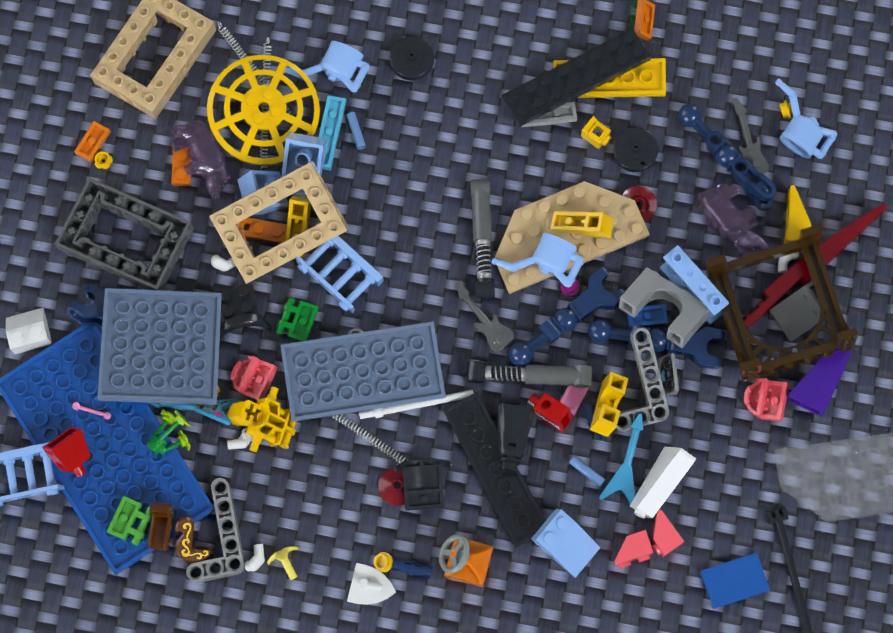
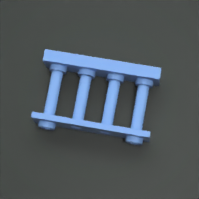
(358, 263)
(688, 276)
(26, 454)

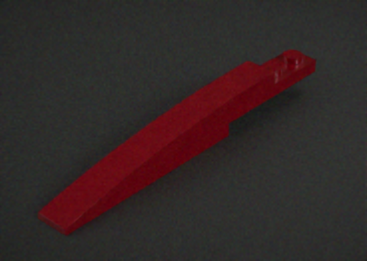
(799, 272)

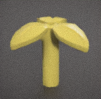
(282, 556)

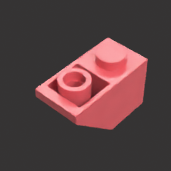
(634, 547)

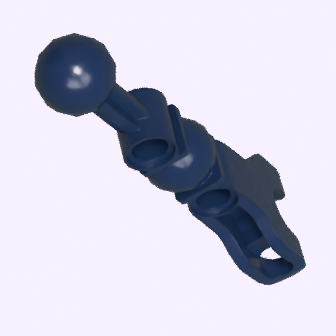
(727, 155)
(89, 314)
(567, 318)
(695, 348)

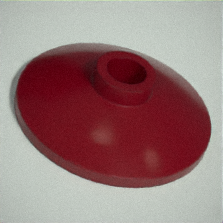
(646, 198)
(386, 487)

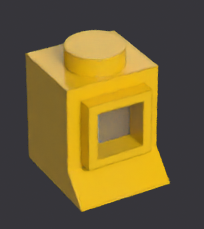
(596, 133)

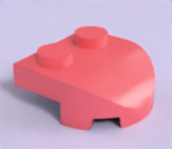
(253, 377)
(767, 399)

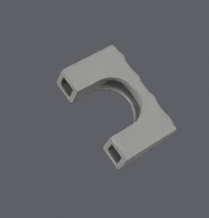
(652, 286)

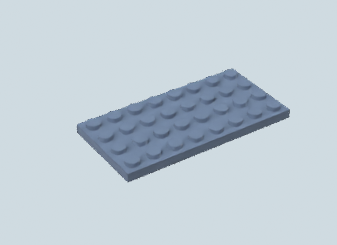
(362, 371)

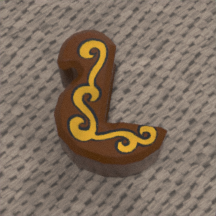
(160, 526)
(185, 539)

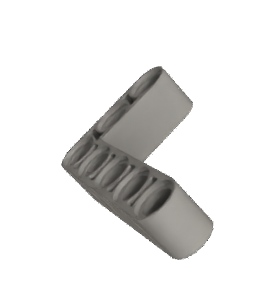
(647, 385)
(225, 536)

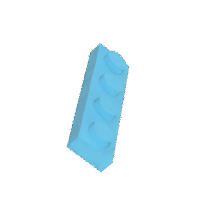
(331, 127)

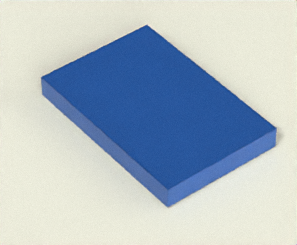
(735, 580)

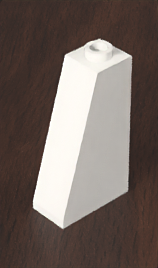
(661, 481)

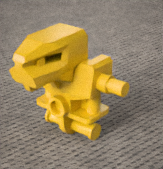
(264, 420)

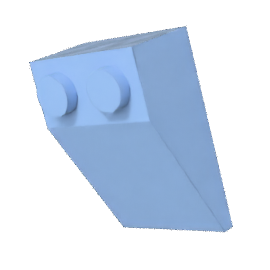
(301, 150)
(566, 542)

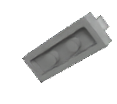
(562, 114)

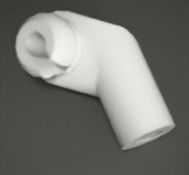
(783, 262)
(222, 264)
(242, 442)
(257, 560)

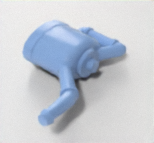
(339, 65)
(804, 131)
(552, 257)

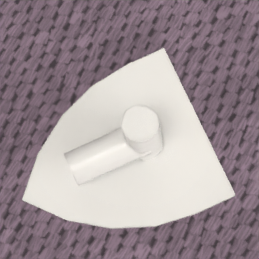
(369, 586)

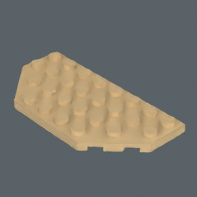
(536, 218)

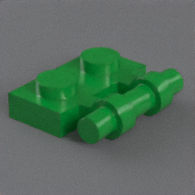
(303, 321)

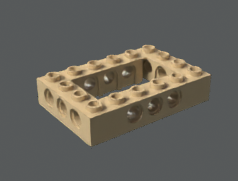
(152, 99)
(303, 178)

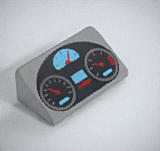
(668, 374)

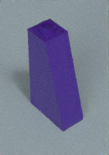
(819, 383)

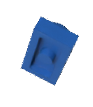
(649, 316)

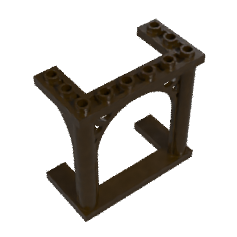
(841, 335)

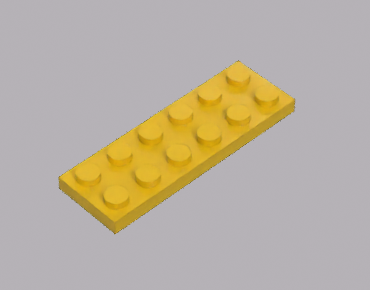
(641, 81)

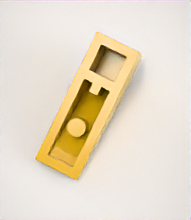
(298, 216)
(795, 216)
(583, 223)

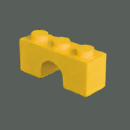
(606, 412)

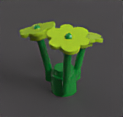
(157, 443)

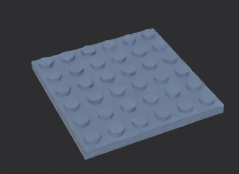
(160, 346)

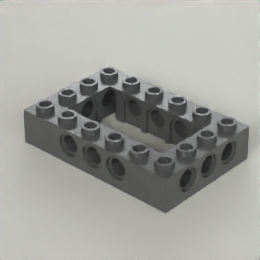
(97, 195)

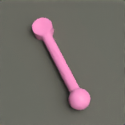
(76, 406)

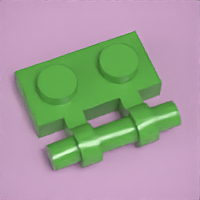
(124, 519)

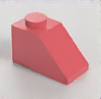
(664, 536)

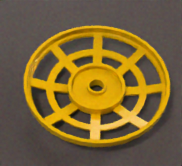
(256, 119)

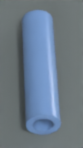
(356, 131)
(587, 471)

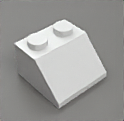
(28, 331)

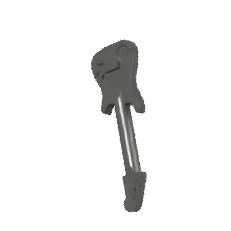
(752, 151)
(497, 334)

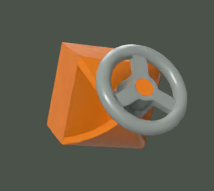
(467, 560)

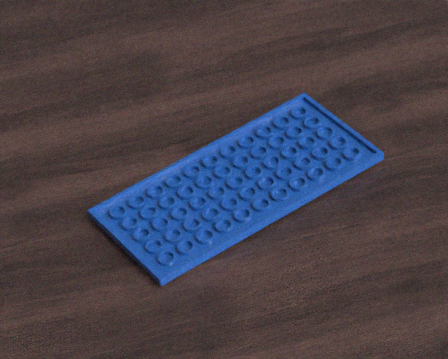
(120, 460)

